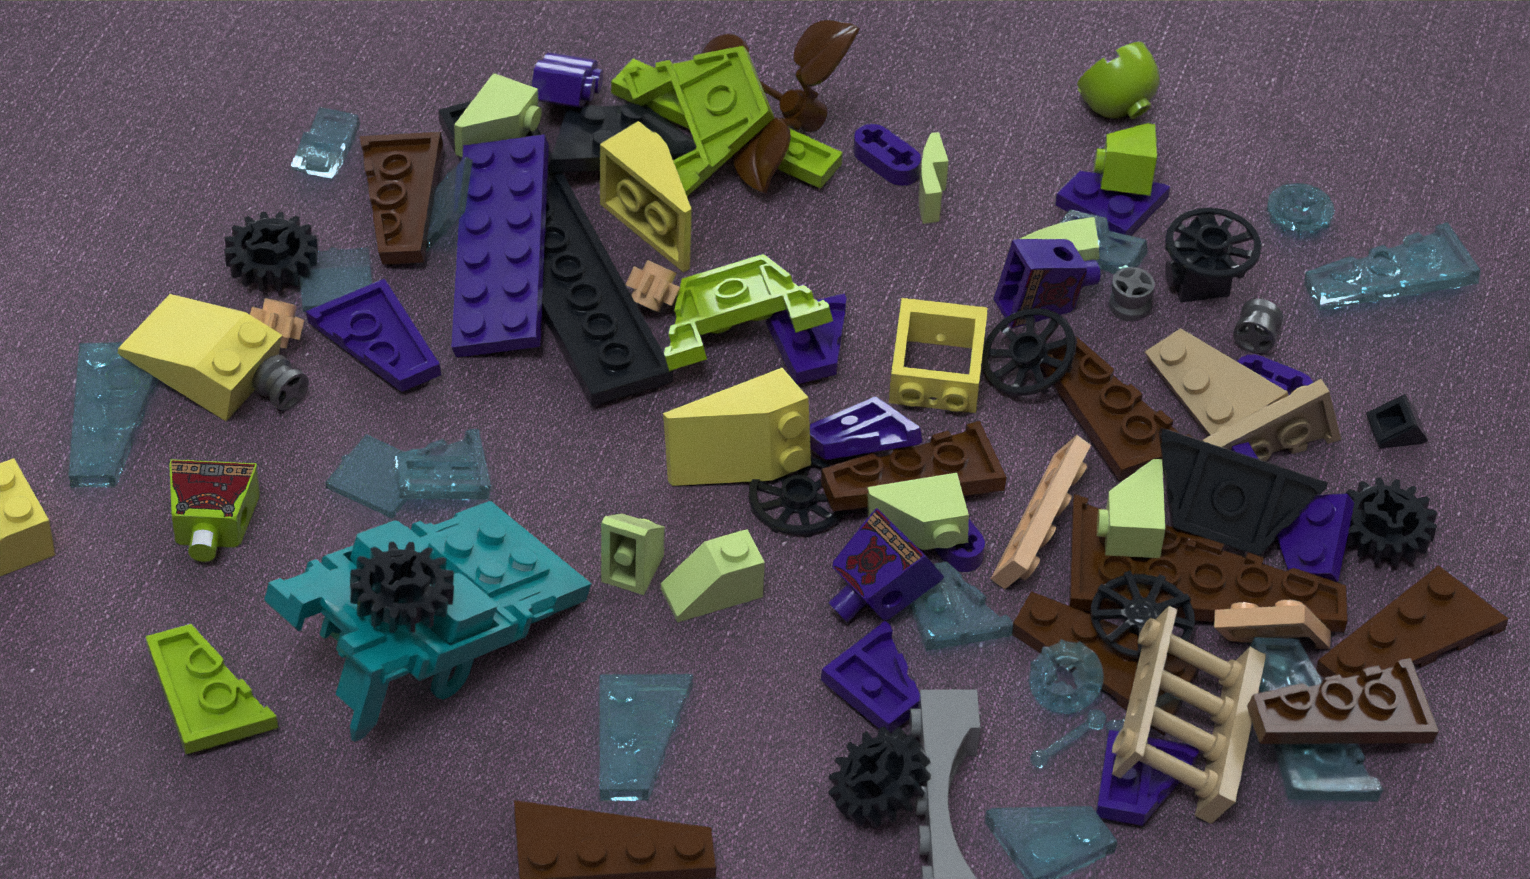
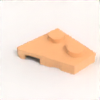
(1284, 620)

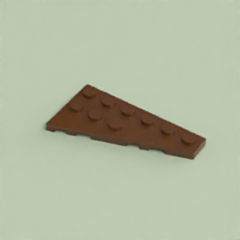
(1197, 568)

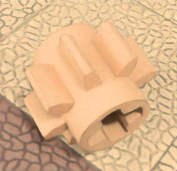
(653, 286)
(281, 318)

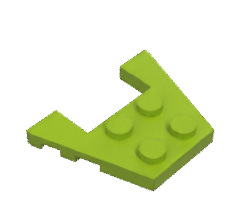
(719, 103)
(735, 295)

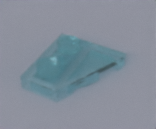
(444, 470)
(956, 613)
(1051, 839)

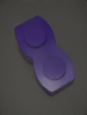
(566, 80)

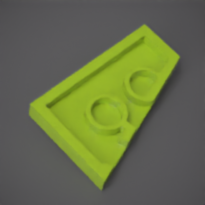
(203, 693)

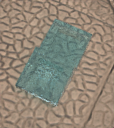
(327, 143)
(1115, 249)

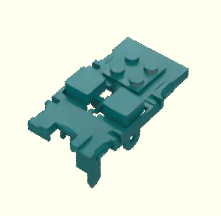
(500, 583)

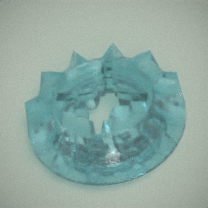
(1304, 198)
(1060, 696)

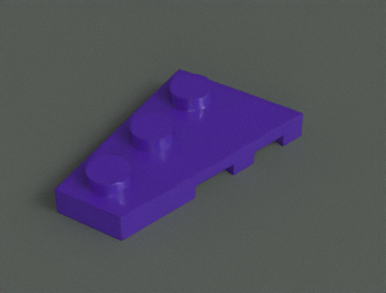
(378, 334)

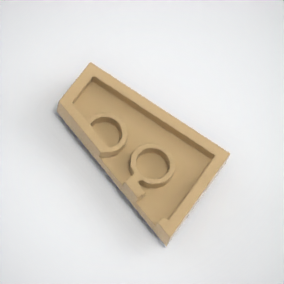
(1209, 382)
(1284, 424)

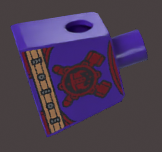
(1043, 276)
(881, 570)

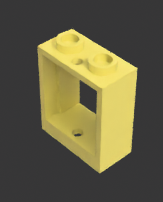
(940, 325)

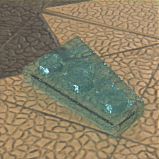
(635, 729)

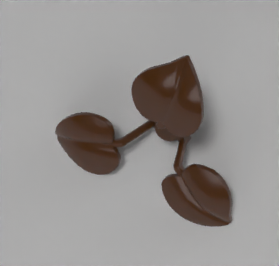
(818, 56)

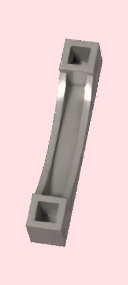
(948, 733)

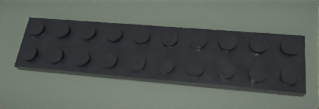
(587, 299)

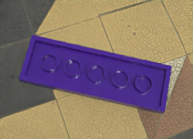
(501, 248)

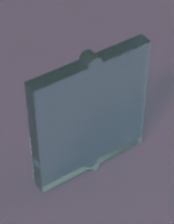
(449, 201)
(335, 276)
(369, 477)

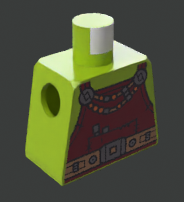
(211, 504)

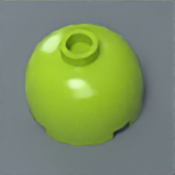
(1121, 84)

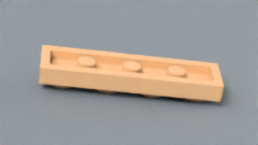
(1036, 523)

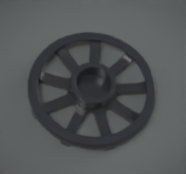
(1214, 244)
(1029, 352)
(798, 496)
(1139, 609)

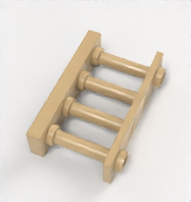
(1222, 749)

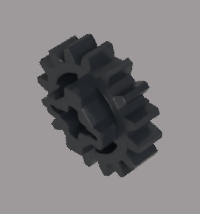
(271, 251)
(1390, 522)
(401, 587)
(879, 777)

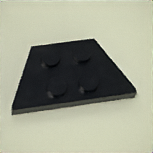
(588, 127)
(1230, 493)

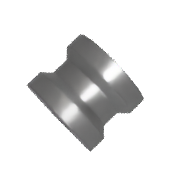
(1131, 294)
(1258, 326)
(280, 382)

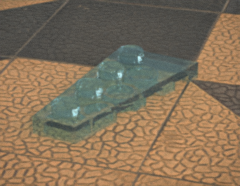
(1408, 269)
(106, 413)
(1312, 770)

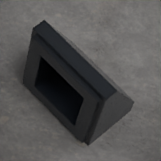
(1396, 424)

